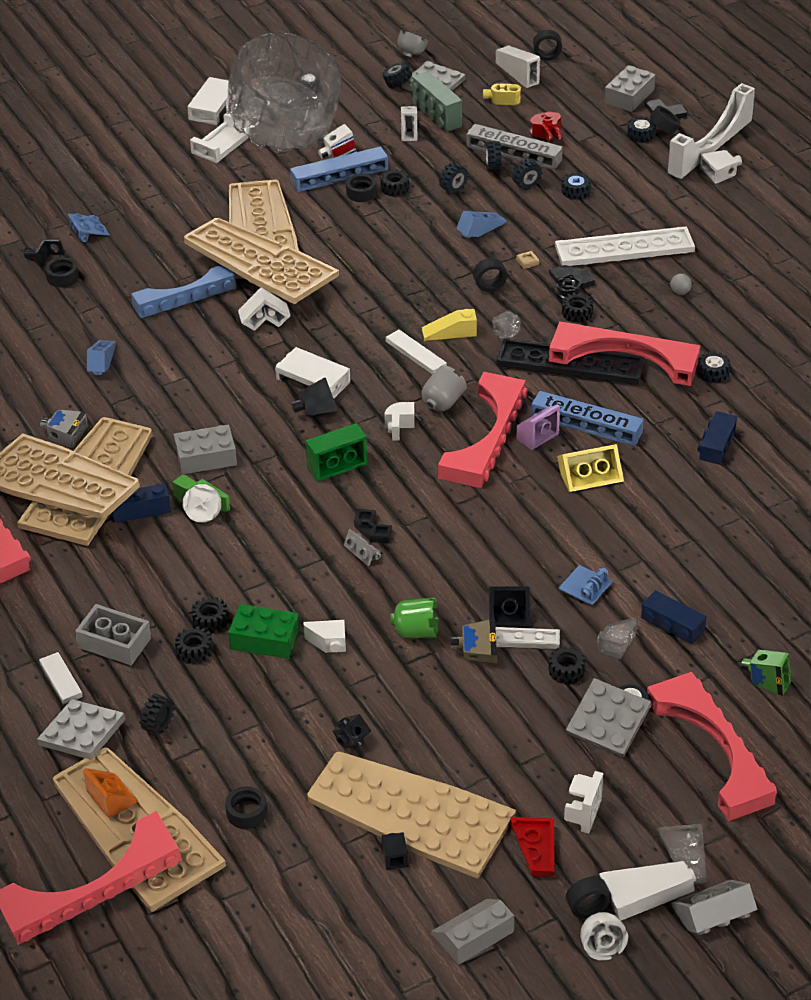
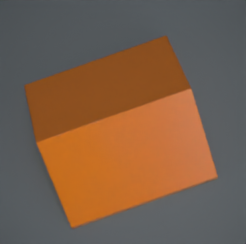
(108, 791)

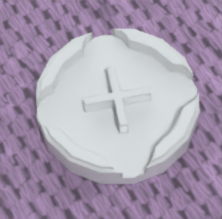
(202, 503)

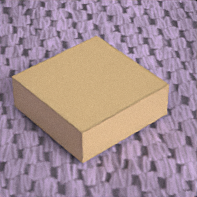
(527, 260)

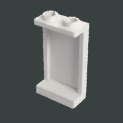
(209, 102)
(219, 141)
(311, 368)

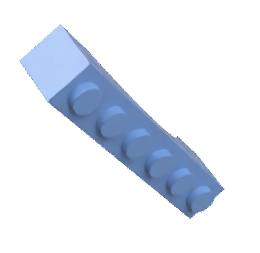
(153, 301)

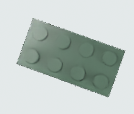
(437, 101)

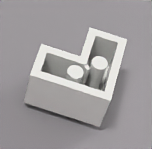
(263, 307)

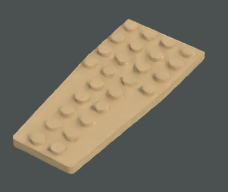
(261, 209)
(261, 260)
(110, 443)
(62, 478)
(435, 817)
(116, 833)

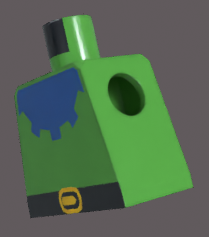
(769, 670)

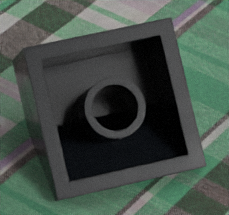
(510, 606)

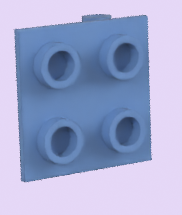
(86, 225)
(586, 584)

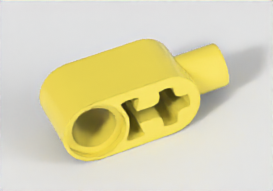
(503, 94)

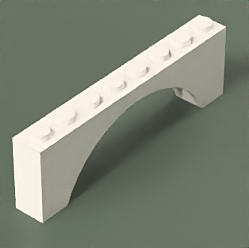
(686, 153)

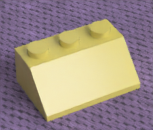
(591, 468)

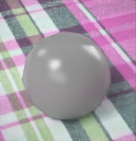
(681, 284)

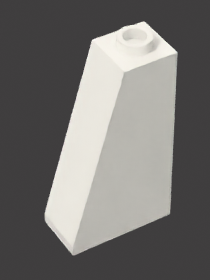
(520, 65)
(647, 887)

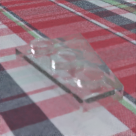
(686, 845)

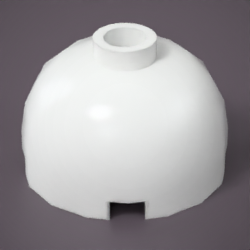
(603, 936)

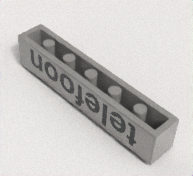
(516, 146)

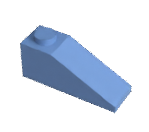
(478, 223)
(100, 356)

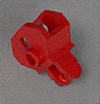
(546, 127)

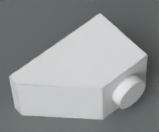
(326, 635)

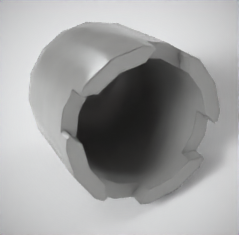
(443, 389)

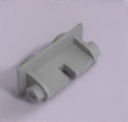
(361, 548)

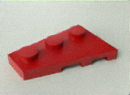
(536, 843)

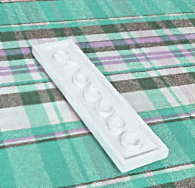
(624, 246)

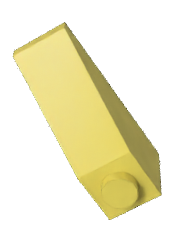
(454, 325)

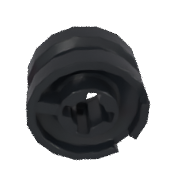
(568, 286)

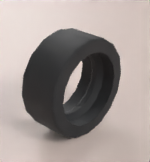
(543, 35)
(665, 120)
(361, 180)
(60, 264)
(486, 265)
(243, 794)
(585, 888)

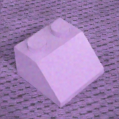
(539, 427)

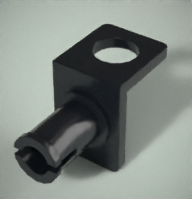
(44, 250)

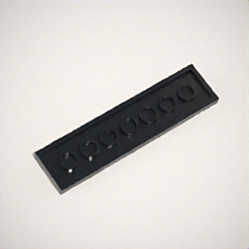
(597, 365)

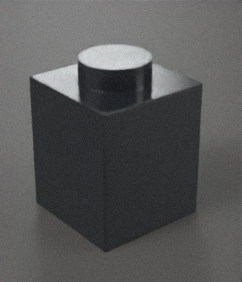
(394, 851)

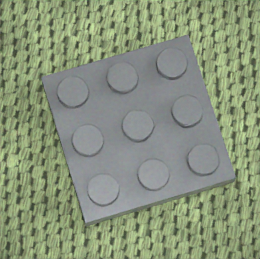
(447, 76)
(608, 717)
(81, 729)

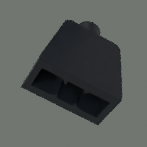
(315, 399)

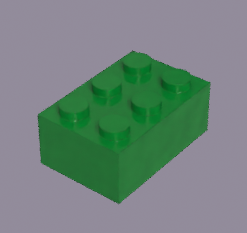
(336, 452)
(264, 631)

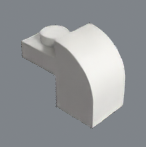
(399, 416)

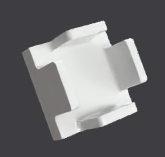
(585, 812)

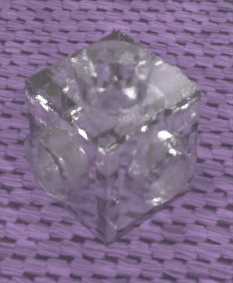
(506, 325)

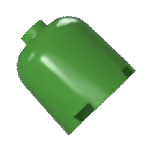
(416, 618)

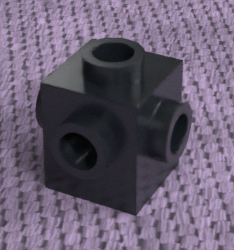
(351, 731)

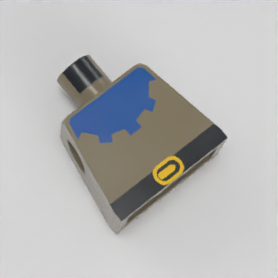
(478, 641)

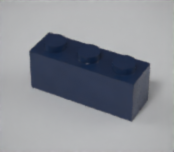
(717, 437)
(144, 503)
(673, 617)

